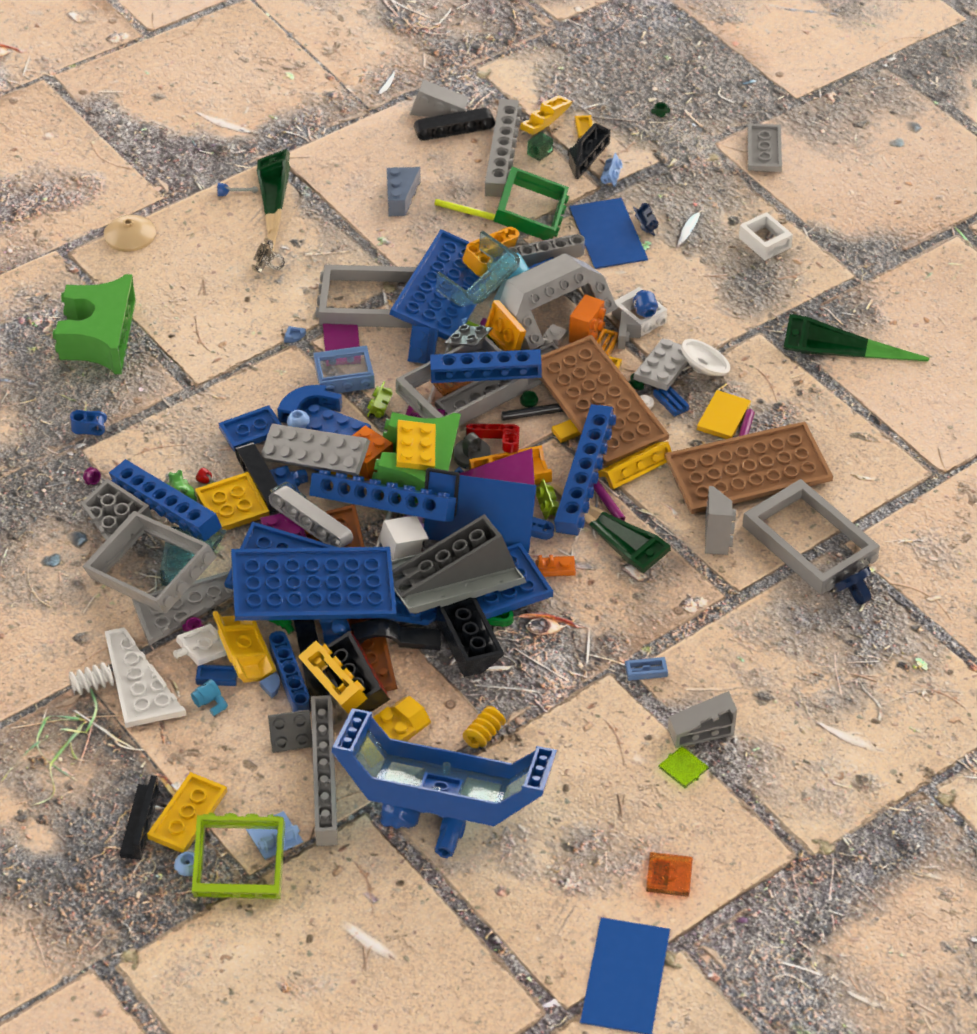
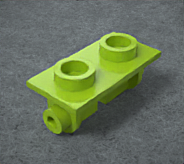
(381, 395)
(547, 499)

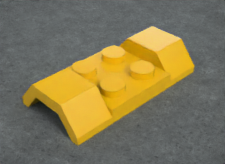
(245, 648)
(403, 719)

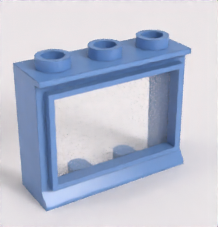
(344, 369)

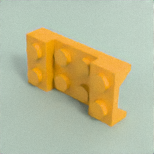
(540, 468)

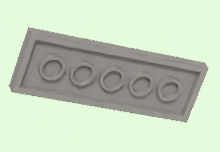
(315, 449)

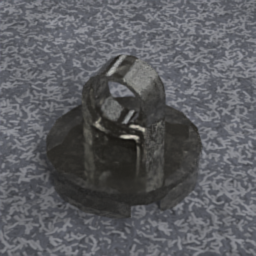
(265, 255)

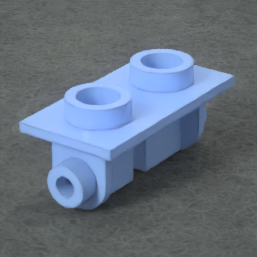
(611, 170)

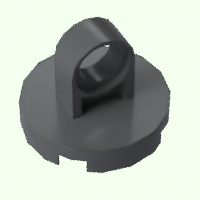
(470, 448)

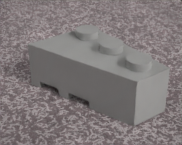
(436, 101)

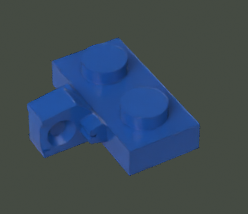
(283, 475)

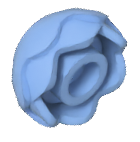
(298, 419)
(181, 866)

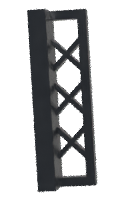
(140, 820)

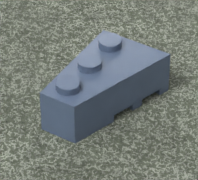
(401, 187)

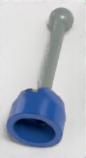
(223, 189)

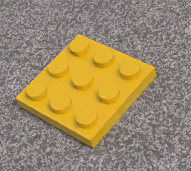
(233, 501)

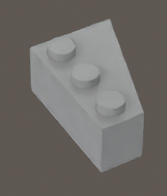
(704, 721)

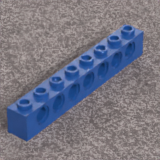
(584, 470)
(321, 488)
(166, 500)

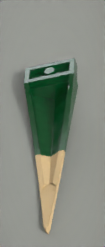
(273, 179)
(630, 542)

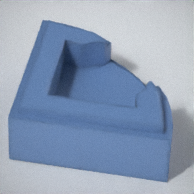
(294, 334)
(271, 684)

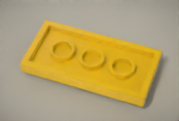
(178, 821)

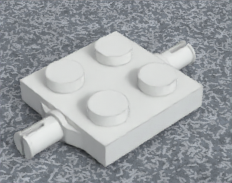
(200, 645)

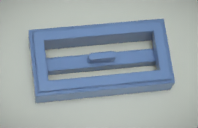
(648, 669)

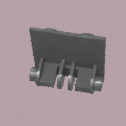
(467, 336)
(290, 731)

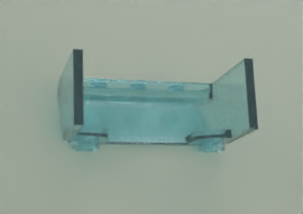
(500, 267)

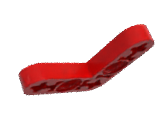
(507, 432)

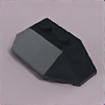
(588, 149)

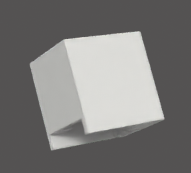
(403, 536)

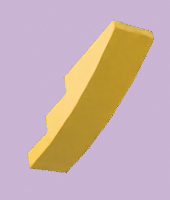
(546, 115)

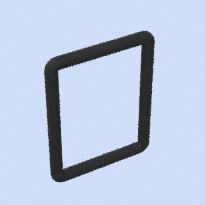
(428, 470)

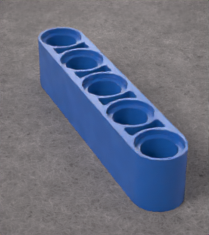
(289, 672)

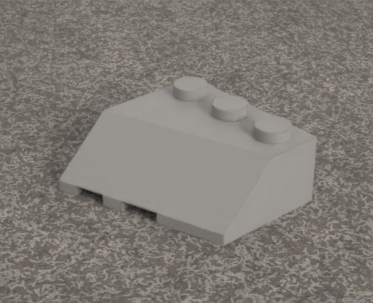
(111, 507)
(719, 523)

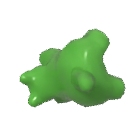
(176, 481)

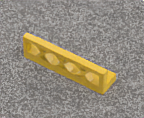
(635, 464)

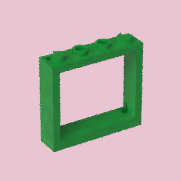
(541, 186)

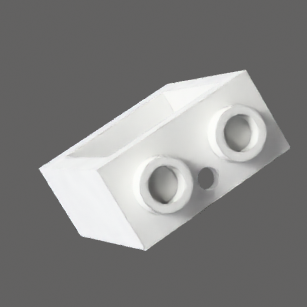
(772, 247)
(647, 324)

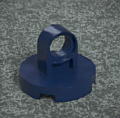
(856, 586)

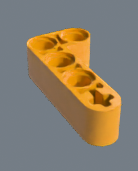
(477, 260)

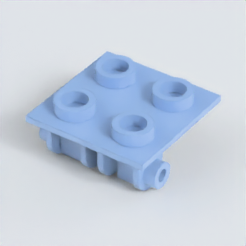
(267, 838)

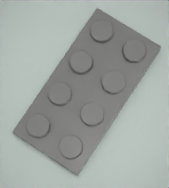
(764, 147)
(662, 365)

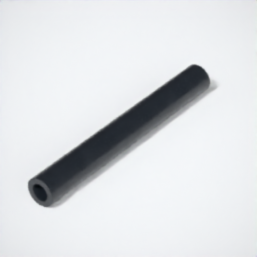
(531, 411)

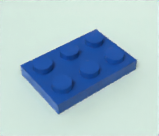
(249, 427)

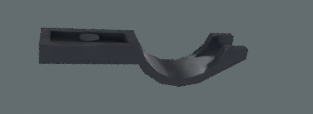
(405, 636)

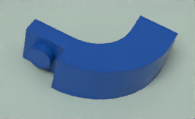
(304, 396)

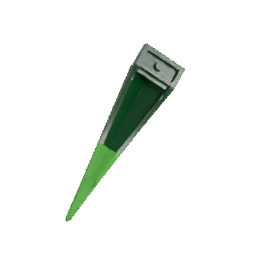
(819, 338)

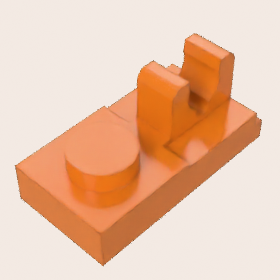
(556, 565)

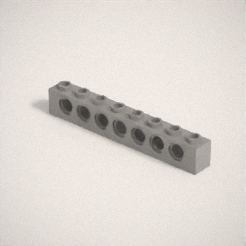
(502, 146)
(324, 771)

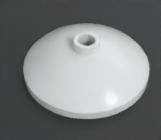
(704, 358)

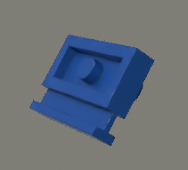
(422, 344)

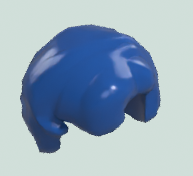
(334, 629)
(398, 817)

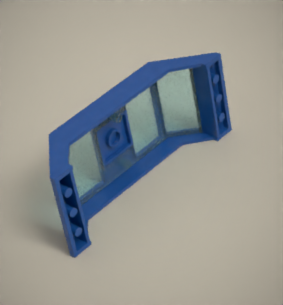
(438, 778)

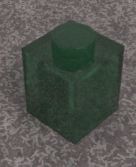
(540, 146)

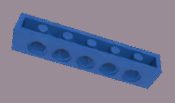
(486, 366)

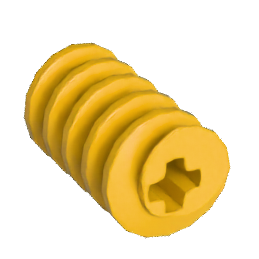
(484, 727)

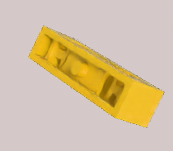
(350, 696)

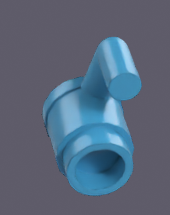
(207, 693)

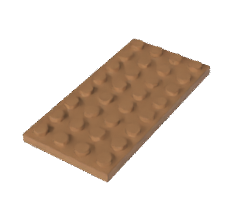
(586, 376)
(749, 465)

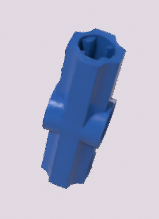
(450, 832)

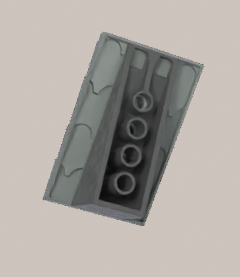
(456, 568)

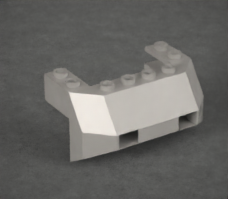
(545, 284)

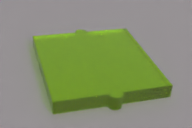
(683, 767)

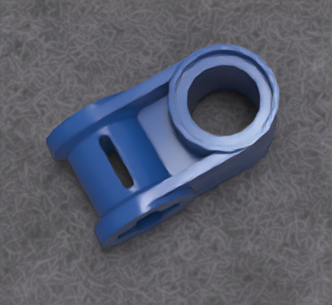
(86, 422)

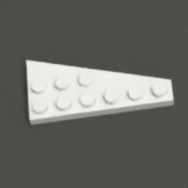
(139, 686)

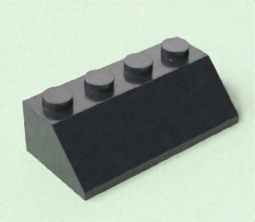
(469, 636)

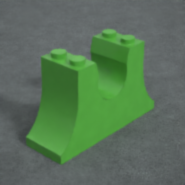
(96, 323)
(444, 443)

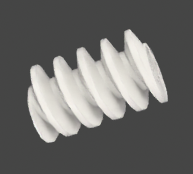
(89, 678)

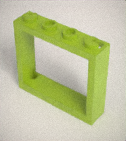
(231, 820)

